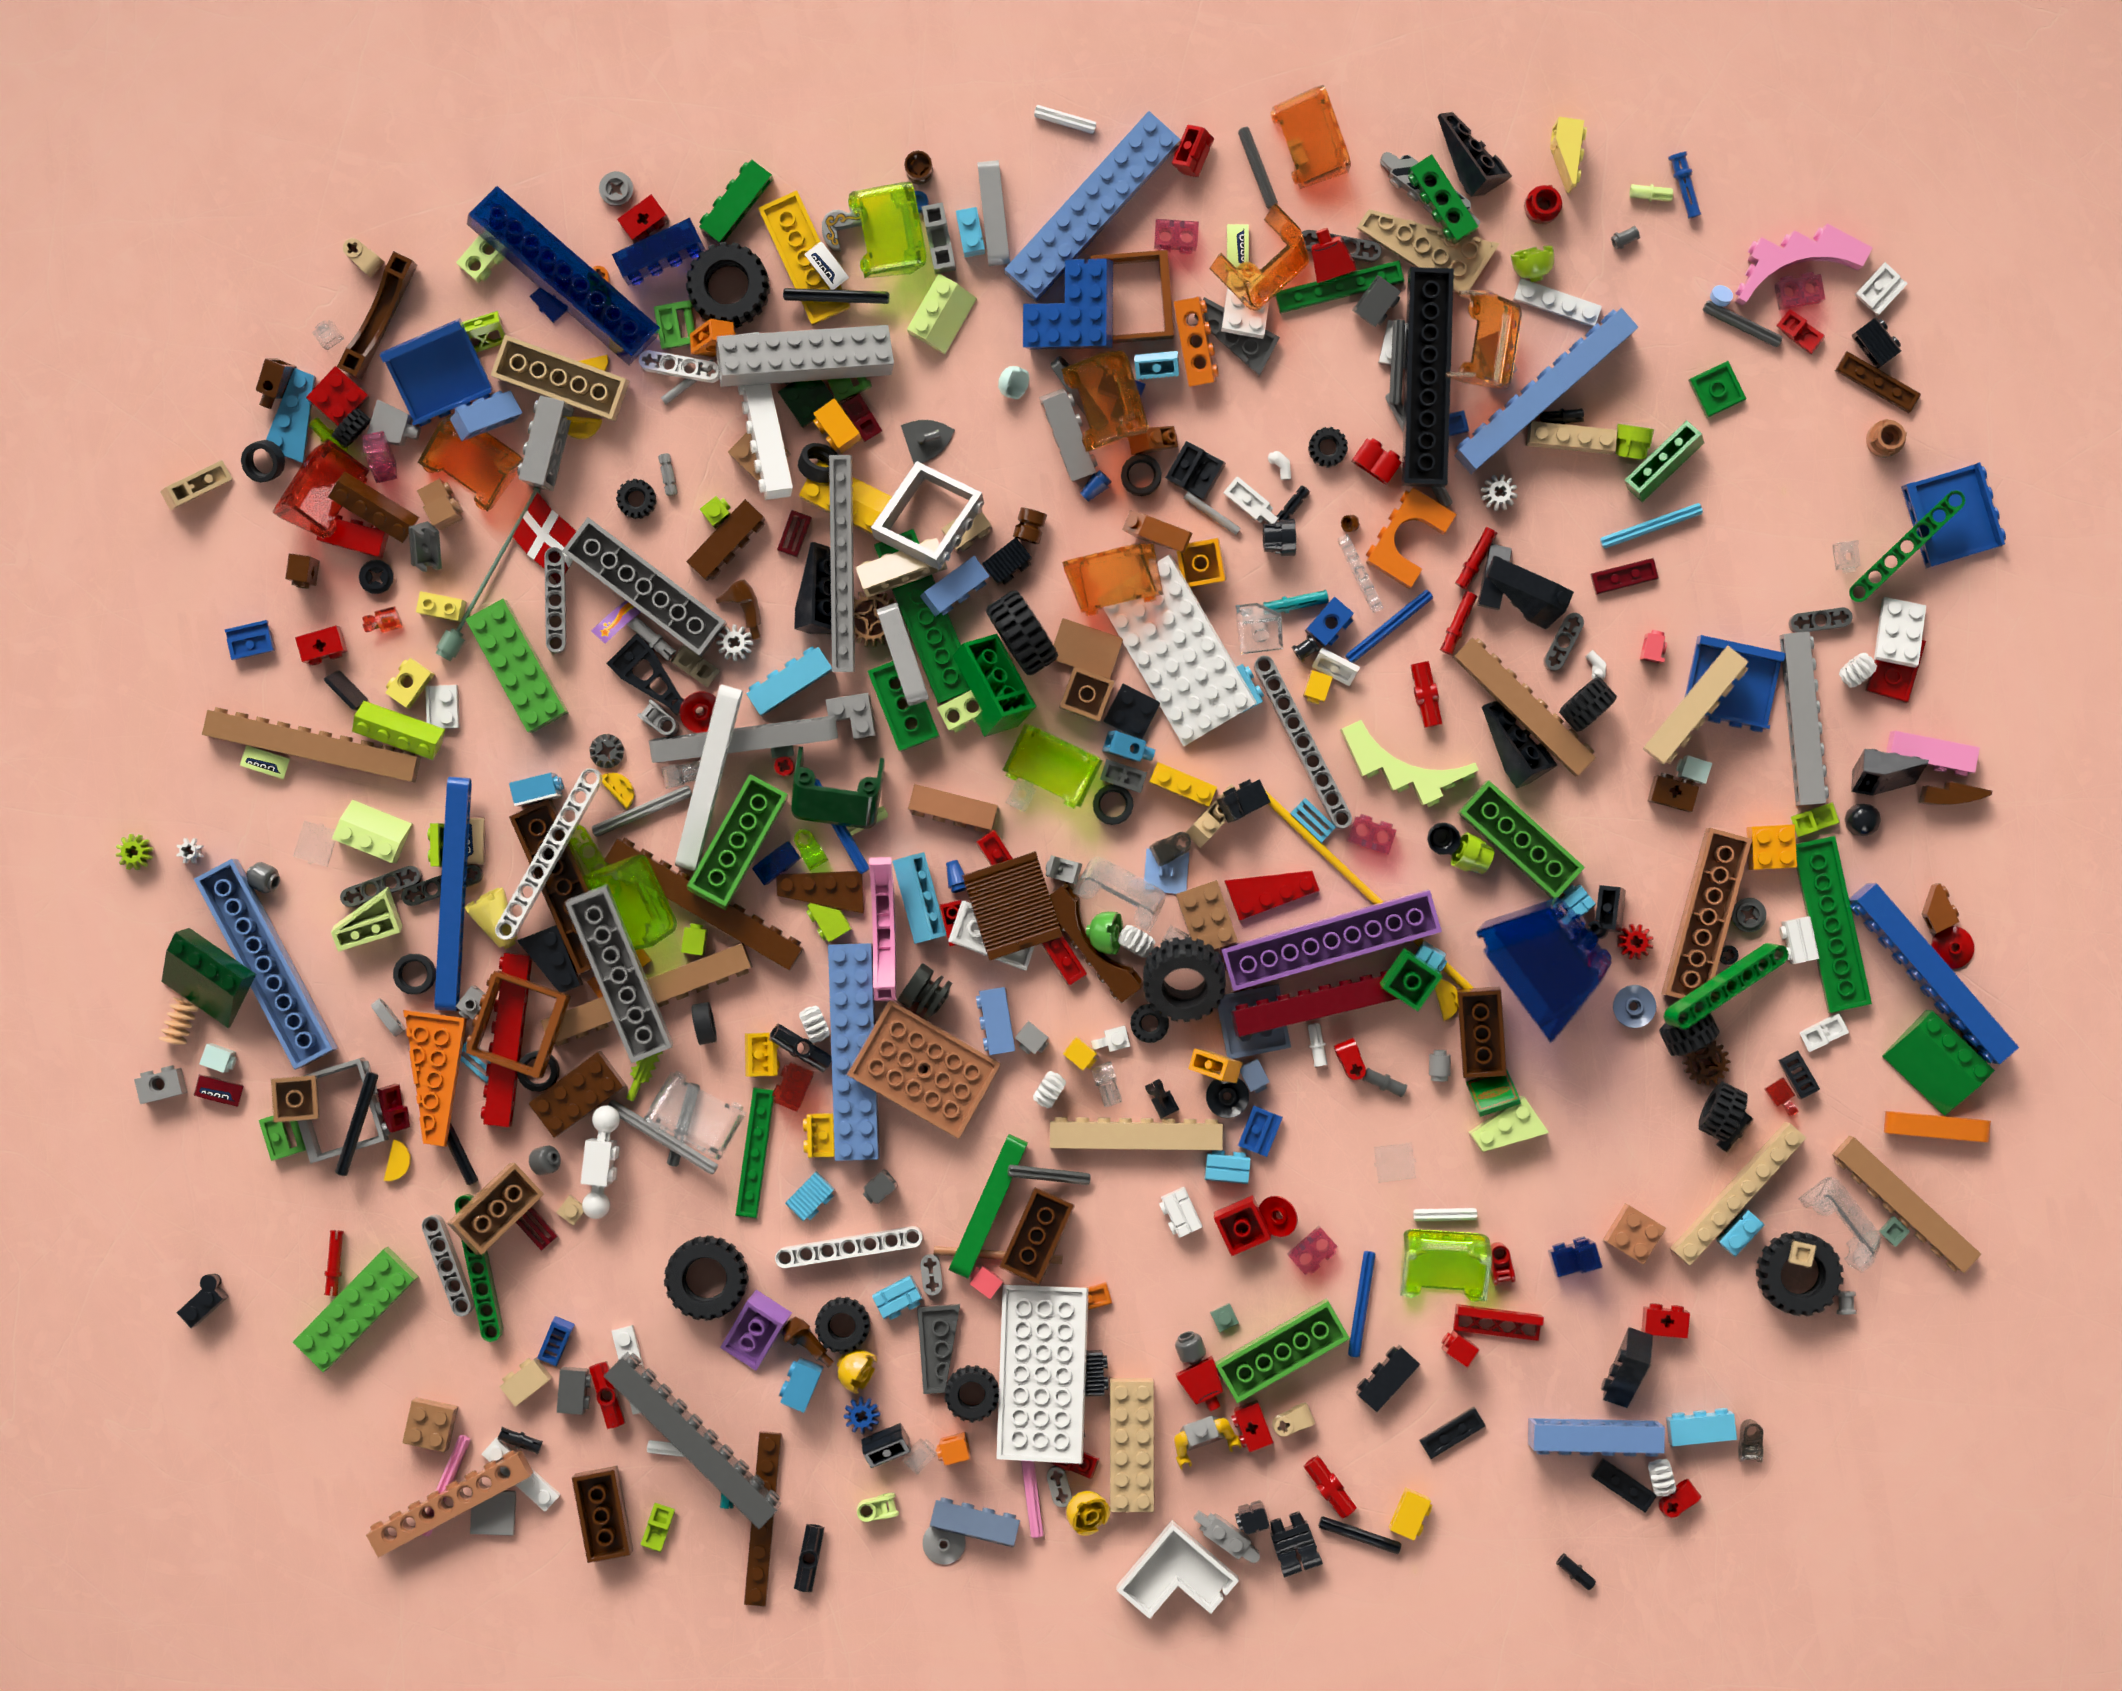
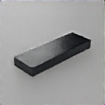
(1452, 1432)
(1623, 1485)

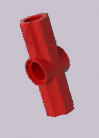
(1426, 694)
(610, 1408)
(1330, 1486)

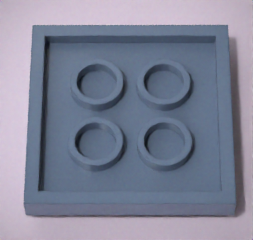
(1253, 1043)

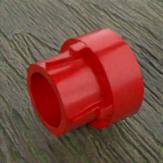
(1545, 193)

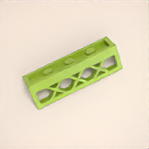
(482, 326)

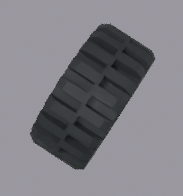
(720, 257)
(1022, 632)
(1184, 1003)
(678, 1288)
(1823, 1290)

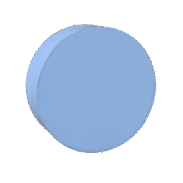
(1721, 295)

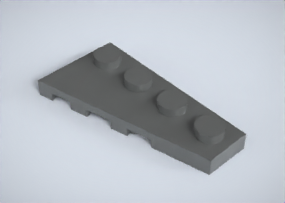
(1250, 350)
(936, 1337)

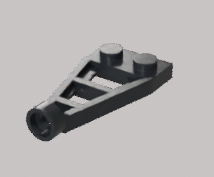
(629, 657)

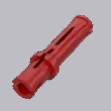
(1472, 565)
(1455, 630)
(333, 1264)

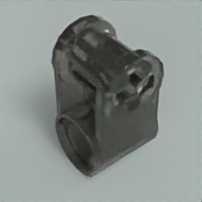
(1167, 849)
(1750, 1446)

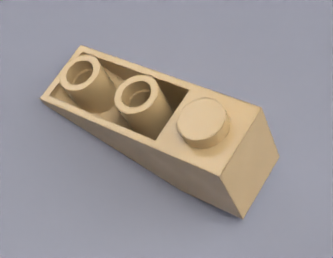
(1207, 823)

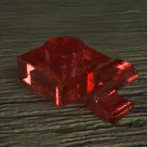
(385, 619)
(1780, 1094)

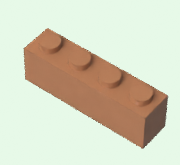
(952, 807)

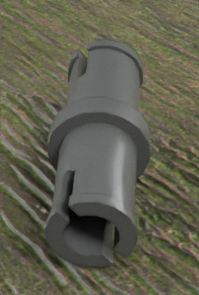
(1384, 1082)

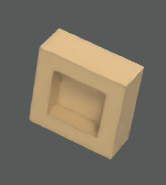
(571, 1210)
(1802, 1253)

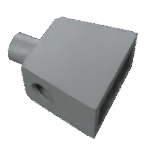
(394, 423)

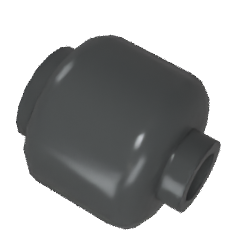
(263, 877)
(544, 1160)
(1190, 1347)

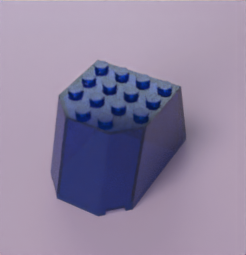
(1546, 960)

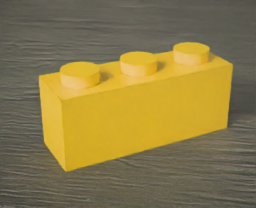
(1183, 784)

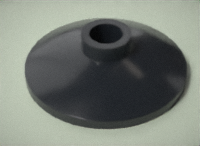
(1231, 1107)

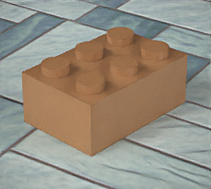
(1207, 915)

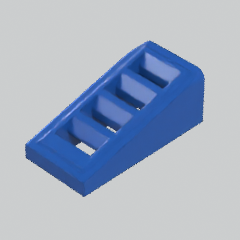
(562, 1329)

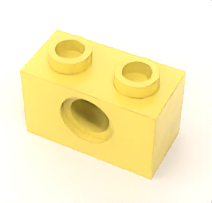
(440, 606)
(421, 677)

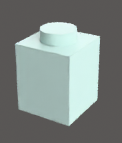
(1694, 769)
(218, 1058)

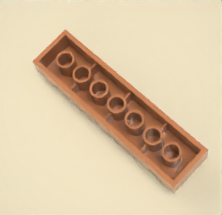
(1706, 912)

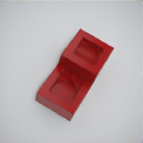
(1800, 331)

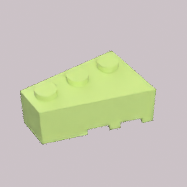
(368, 923)
(1508, 1127)

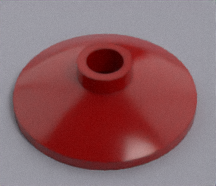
(697, 721)
(1946, 938)
(1279, 1225)

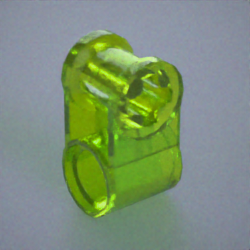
(812, 852)

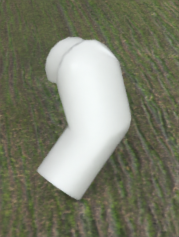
(1282, 462)
(1598, 663)

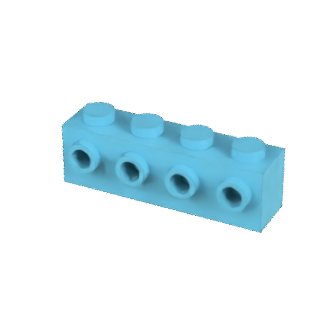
(789, 681)
(919, 897)

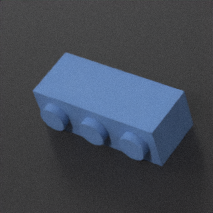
(485, 414)
(955, 587)
(995, 1021)

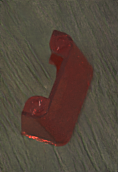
(306, 497)

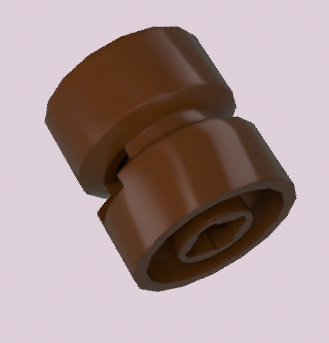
(918, 167)
(1029, 525)

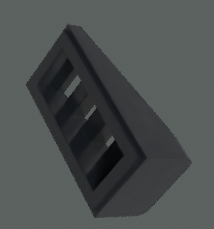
(1805, 1071)

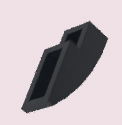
(1489, 595)

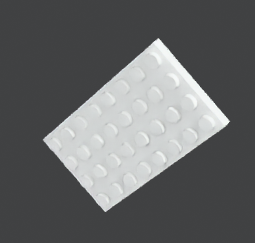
(1181, 657)
(1042, 1373)

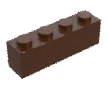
(373, 507)
(726, 540)

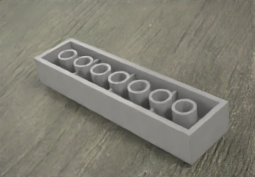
(804, 355)
(644, 587)
(619, 973)

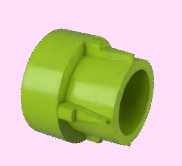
(1633, 441)
(1473, 854)

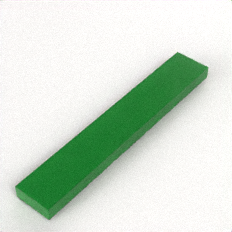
(1337, 287)
(755, 1153)

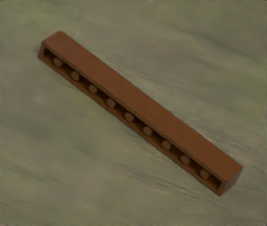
(732, 921)

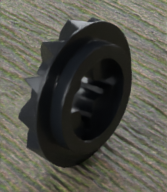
(366, 576)

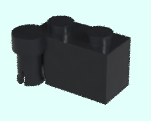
(1243, 800)
(1608, 911)
(204, 1301)

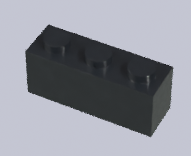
(1387, 1377)

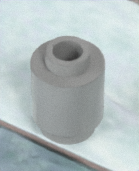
(1439, 1065)

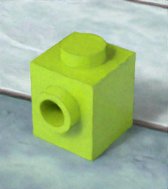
(716, 511)

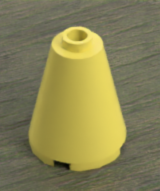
(487, 914)

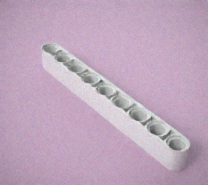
(708, 777)
(539, 859)

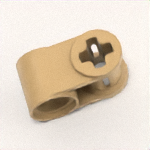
(364, 258)
(1296, 1418)

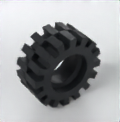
(351, 427)
(1337, 437)
(629, 487)
(1140, 1033)

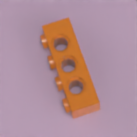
(1183, 310)

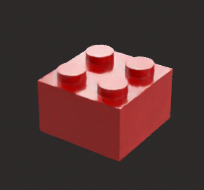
(337, 396)
(1242, 1225)

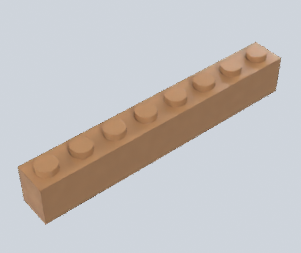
(1524, 707)
(1906, 1204)

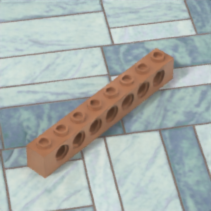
(383, 1542)

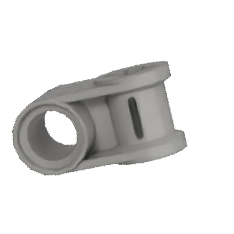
(656, 716)

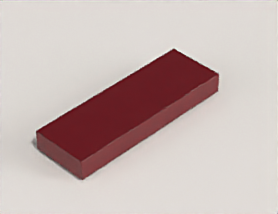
(1624, 576)

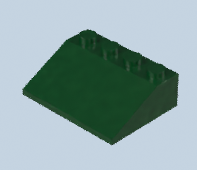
(206, 975)

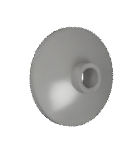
(941, 1555)

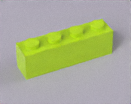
(398, 730)

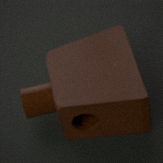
(276, 373)

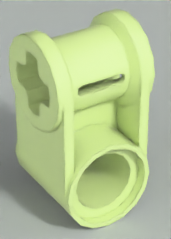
(879, 1507)

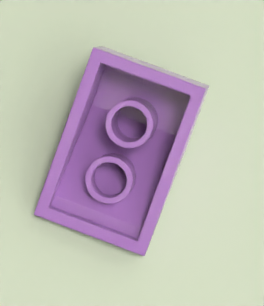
(755, 1329)

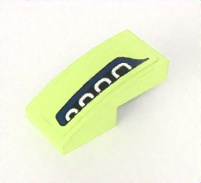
(1238, 243)
(264, 762)

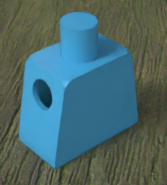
(1119, 745)

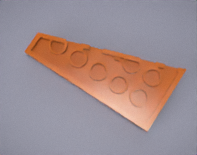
(435, 1064)

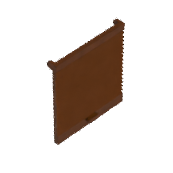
(1012, 905)

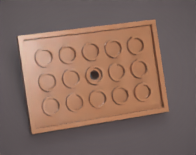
(952, 1075)

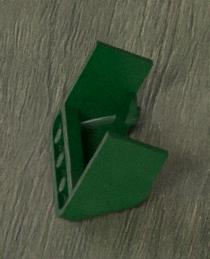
(835, 805)

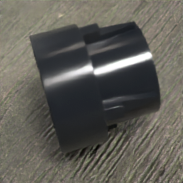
(1280, 537)

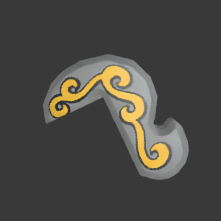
(836, 221)

